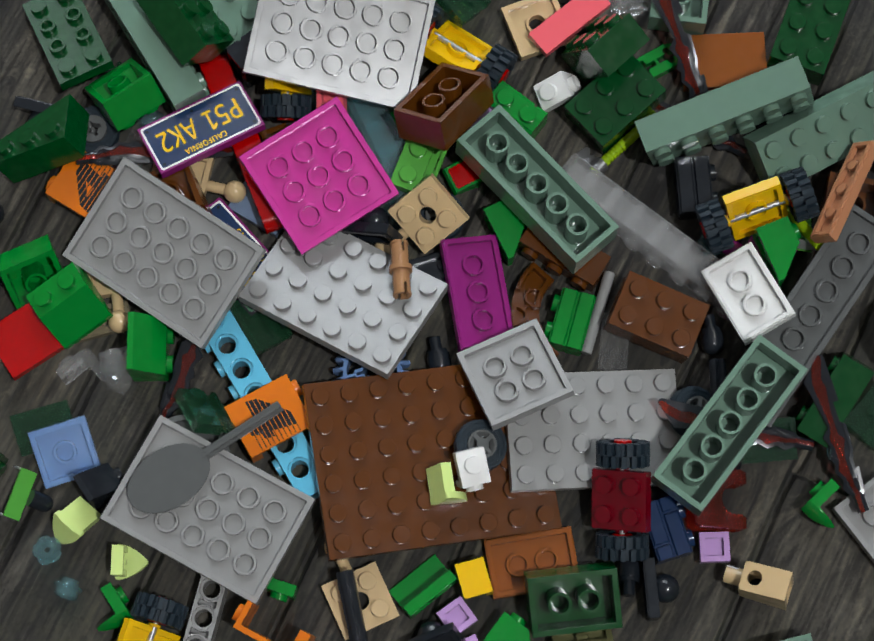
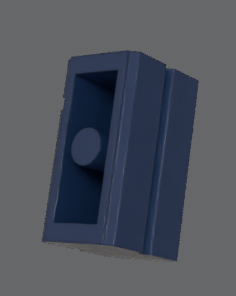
(667, 534)

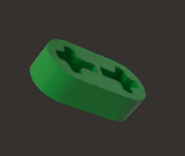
(656, 55)

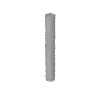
(598, 311)

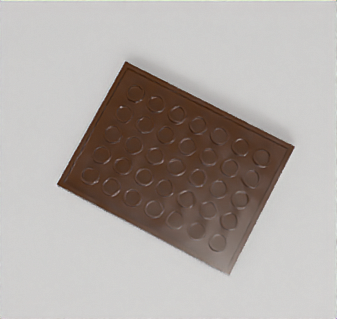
(372, 459)

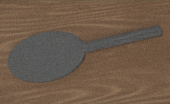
(180, 470)

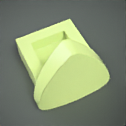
(442, 485)
(74, 520)
(126, 562)

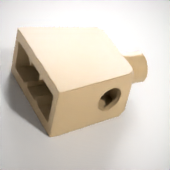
(773, 588)

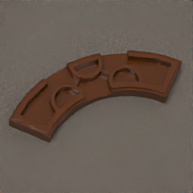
(529, 295)

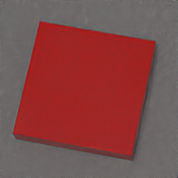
(25, 342)

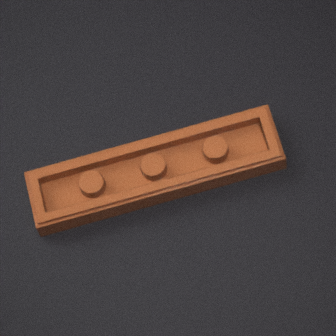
(844, 193)

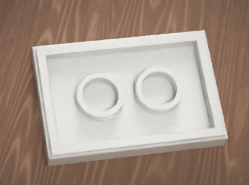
(748, 293)

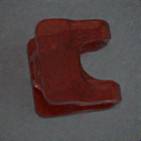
(715, 516)

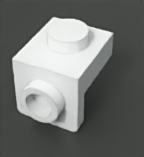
(557, 90)
(471, 468)

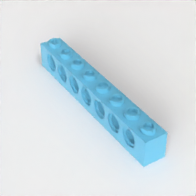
(245, 356)

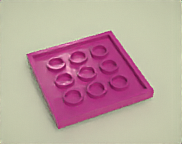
(318, 175)

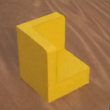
(473, 578)

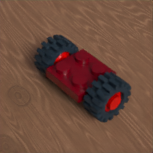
(621, 499)

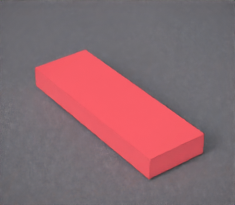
(566, 23)

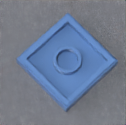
(64, 450)

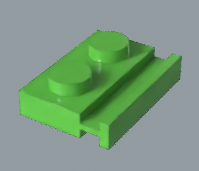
(416, 164)

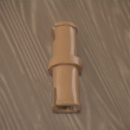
(400, 269)

